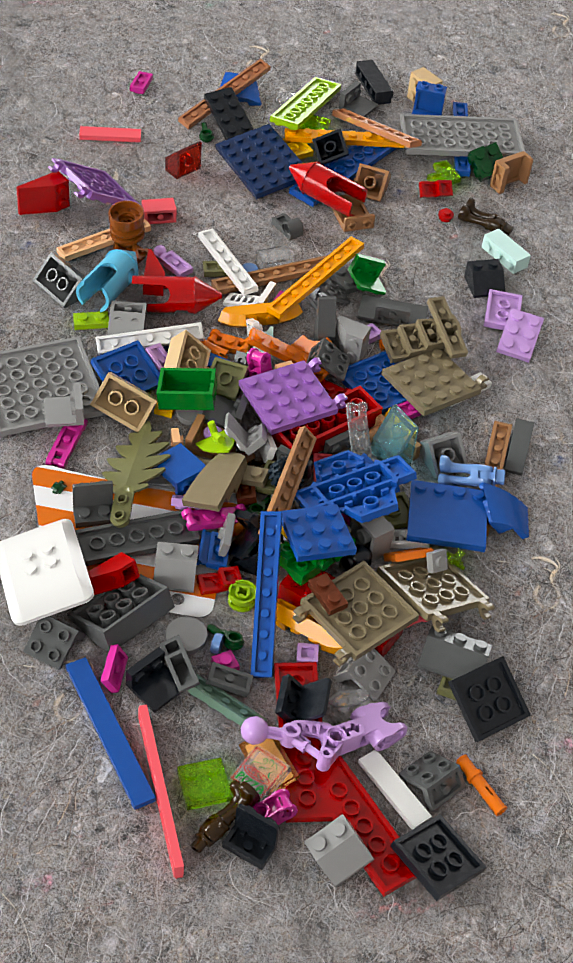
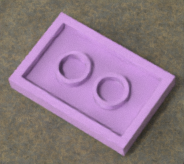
(499, 308)
(520, 335)

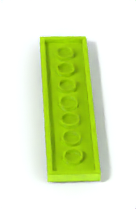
(305, 103)

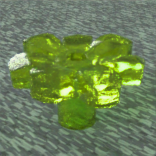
(456, 558)

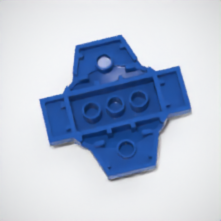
(356, 486)

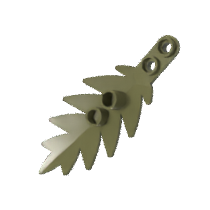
(134, 470)

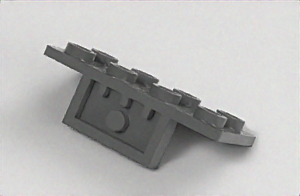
(390, 311)

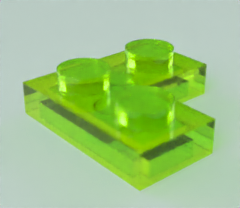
(444, 171)

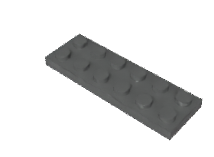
(135, 539)

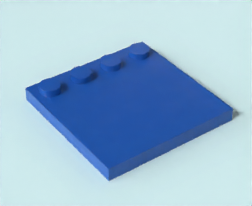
(368, 376)
(447, 516)

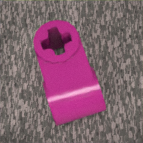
(258, 362)
(276, 808)

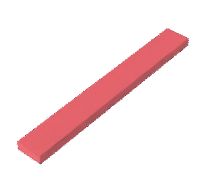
(161, 792)

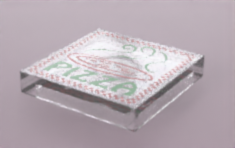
(261, 771)

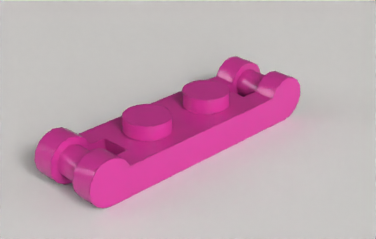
(65, 445)
(208, 519)

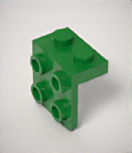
(366, 272)

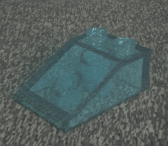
(395, 436)

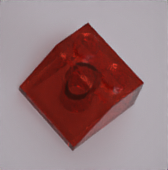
(184, 161)

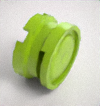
(242, 596)

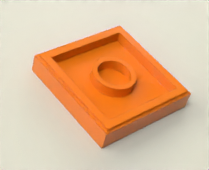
(405, 555)

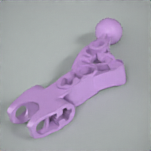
(363, 729)

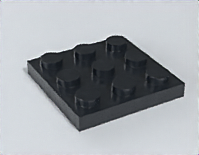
(489, 699)
(438, 857)

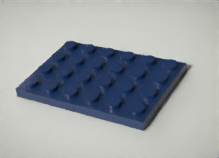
(260, 160)

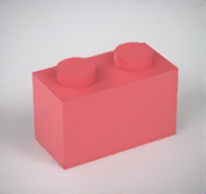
(159, 210)

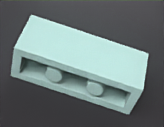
(506, 250)

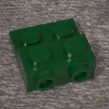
(483, 160)

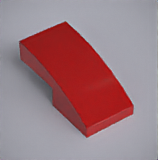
(435, 189)
(219, 581)

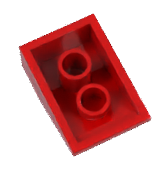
(43, 194)

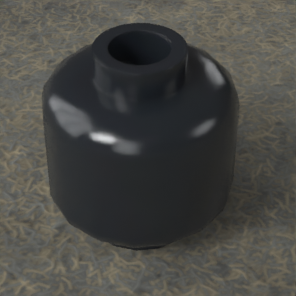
(362, 554)

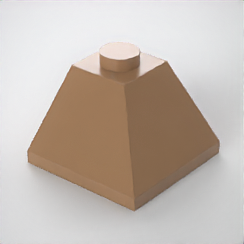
(373, 179)

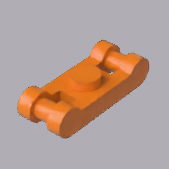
(229, 342)

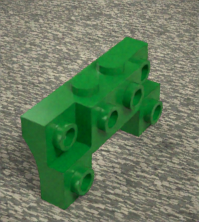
(305, 570)

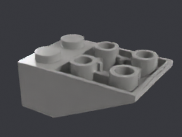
(127, 317)

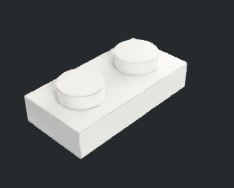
(253, 323)

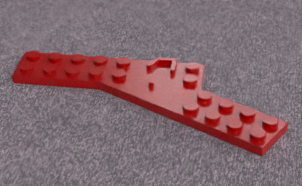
(337, 792)

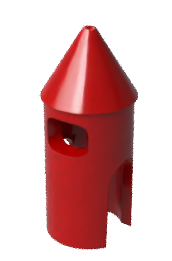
(322, 184)
(185, 293)

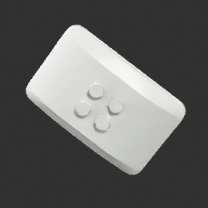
(44, 572)

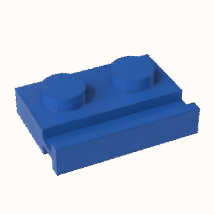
(209, 550)

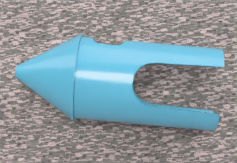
(109, 276)

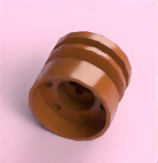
(126, 222)

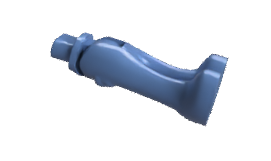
(478, 474)

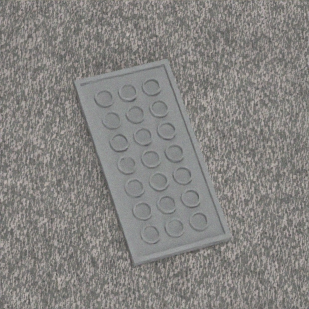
(461, 134)

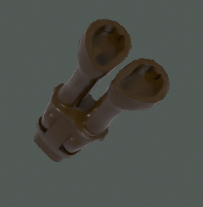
(491, 222)
(218, 824)

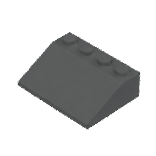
(122, 612)

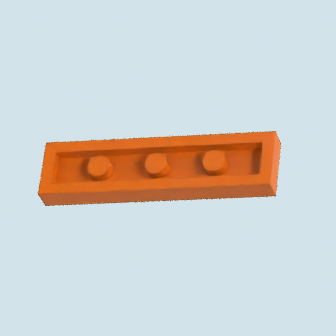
(275, 347)

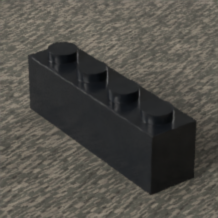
(374, 82)

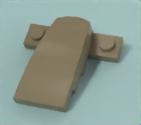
(426, 335)
(221, 479)

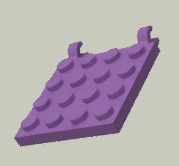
(92, 182)
(290, 396)

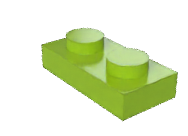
(90, 320)

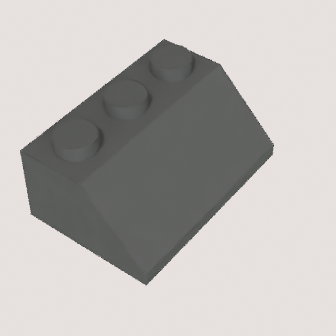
(59, 279)
(452, 653)

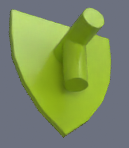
(217, 442)

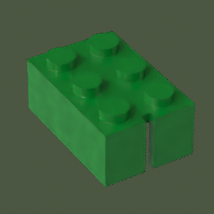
(187, 389)

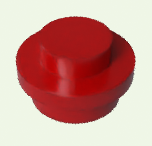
(445, 215)

